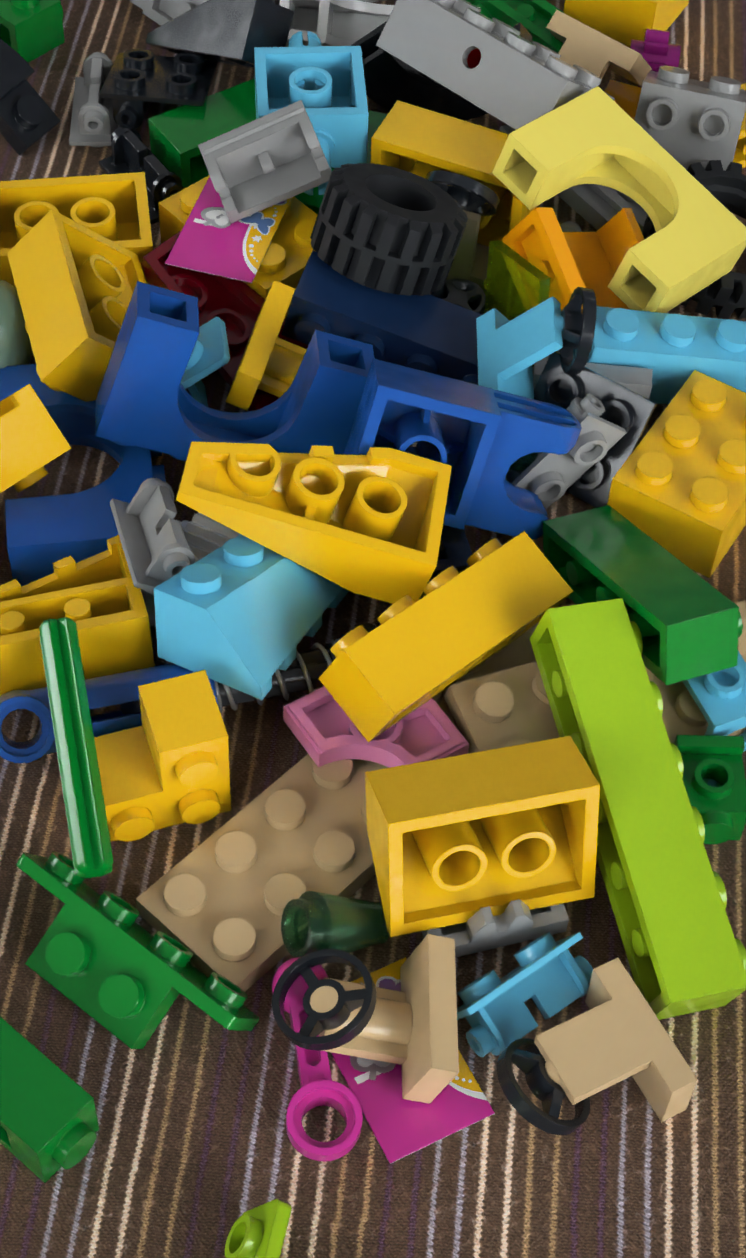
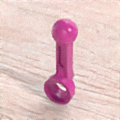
(316, 1084)

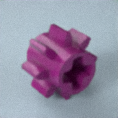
(657, 50)

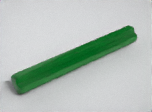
(76, 749)

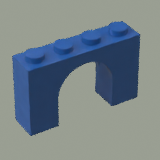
(150, 409)
(74, 523)

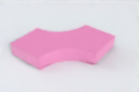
(332, 736)

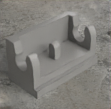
(265, 161)

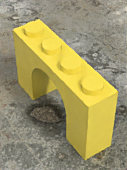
(602, 145)

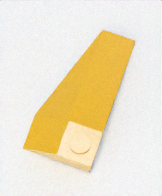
(347, 517)

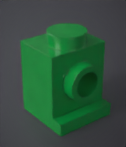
(715, 783)

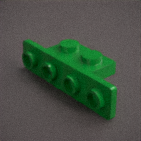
(116, 966)

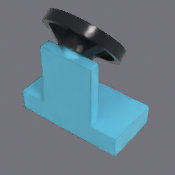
(511, 347)

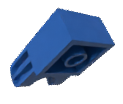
(472, 431)

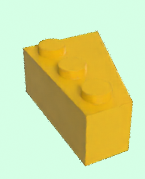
(101, 602)

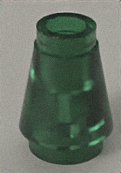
(331, 922)

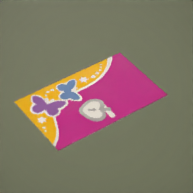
(222, 248)
(404, 1124)

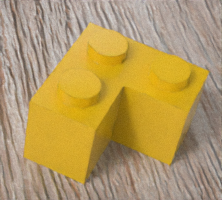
(169, 766)

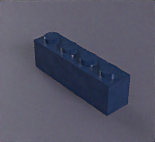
(402, 328)

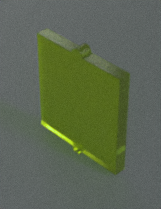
(513, 282)

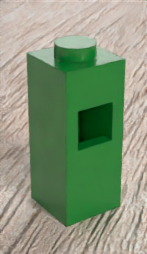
(42, 1110)

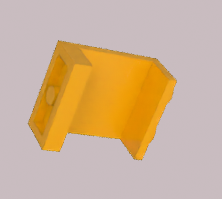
(576, 257)

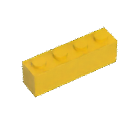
(442, 635)

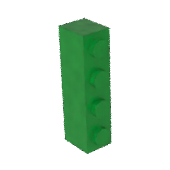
(181, 130)
(681, 617)

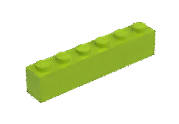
(647, 830)

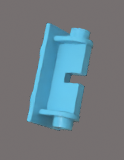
(497, 1005)

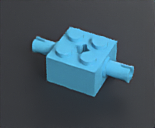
(331, 90)

